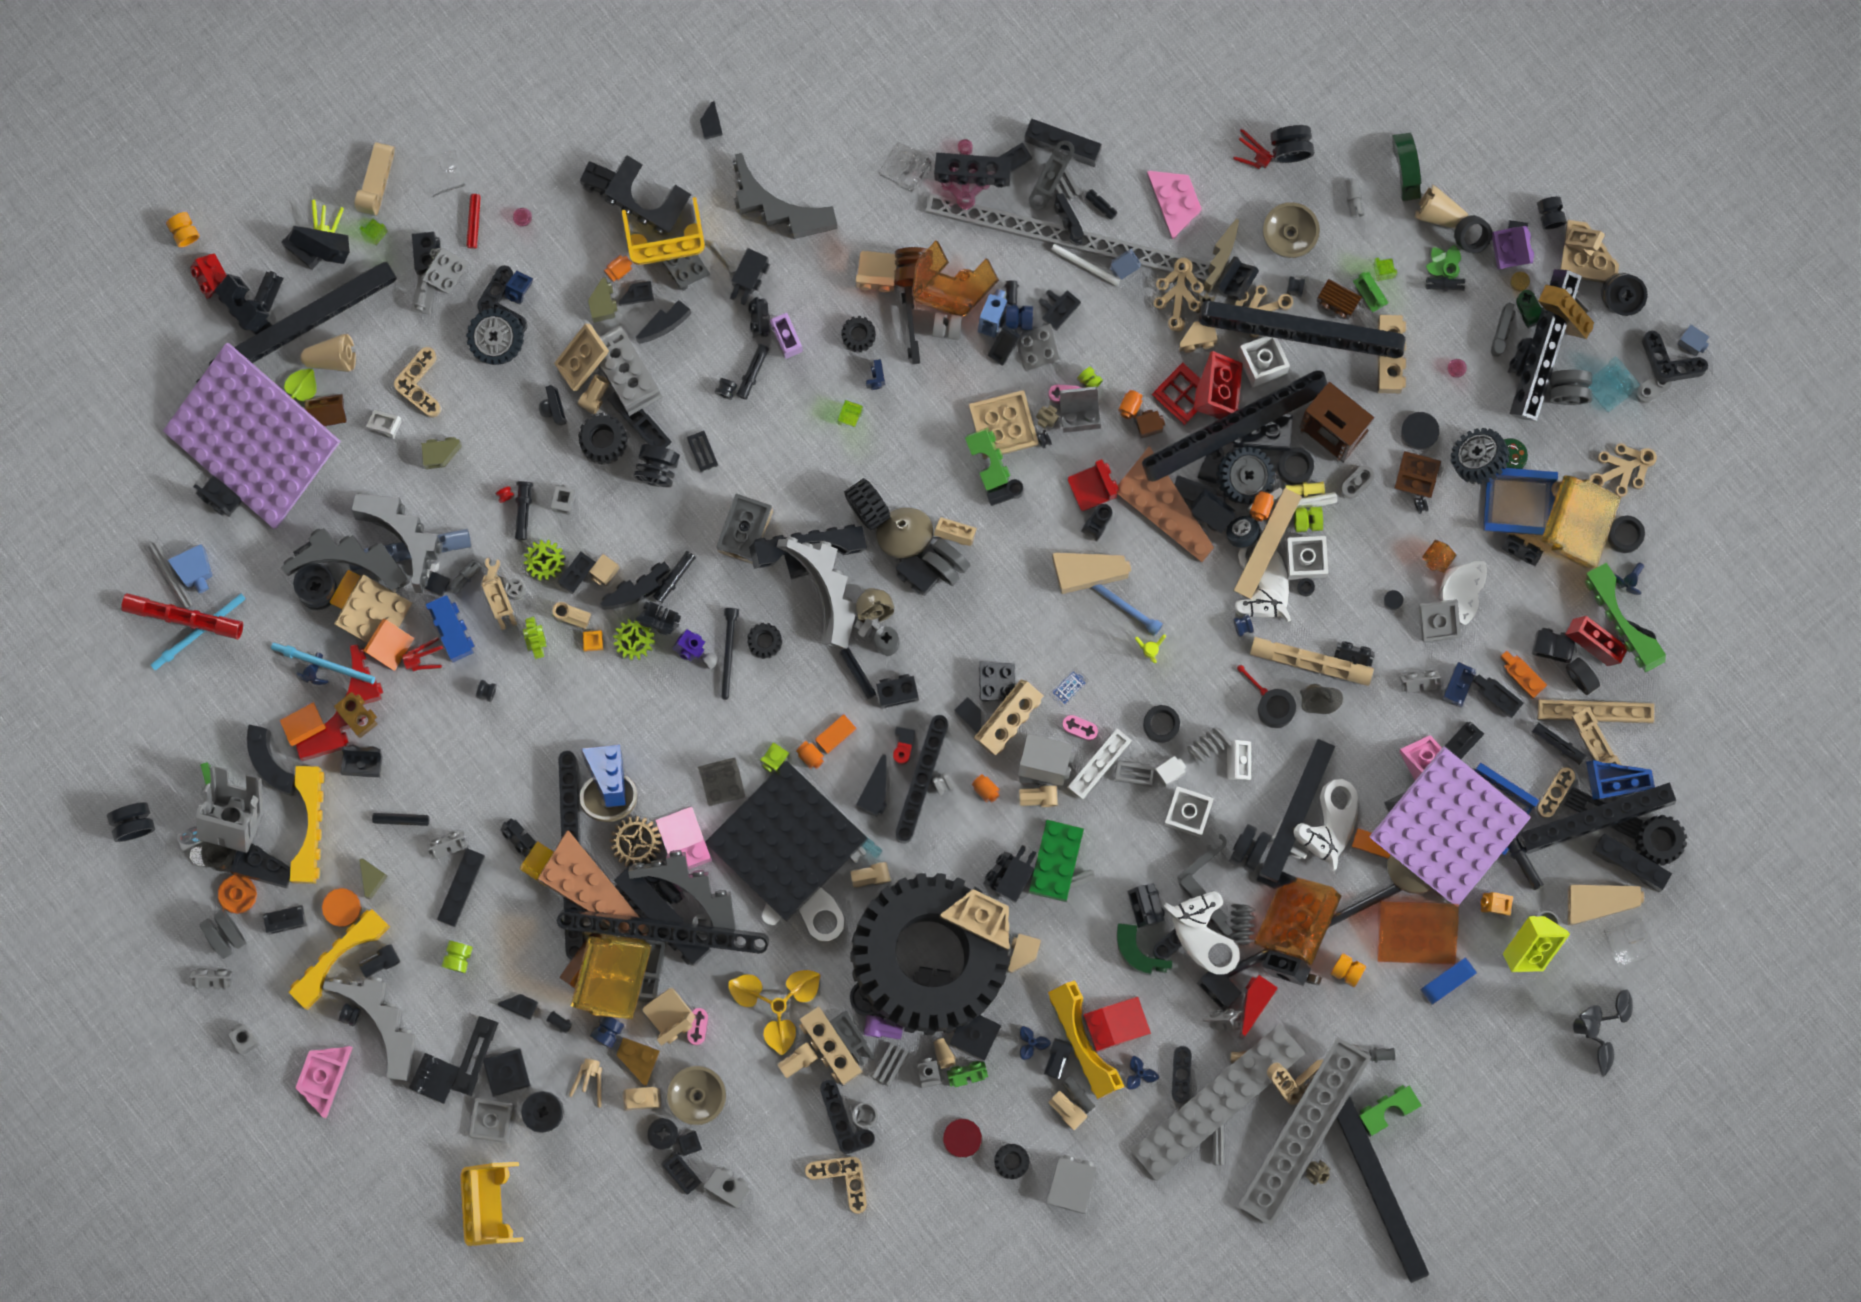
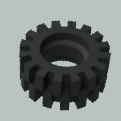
(861, 323)
(764, 629)
(1011, 1149)

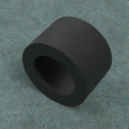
(1276, 722)

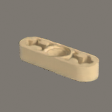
(1567, 783)

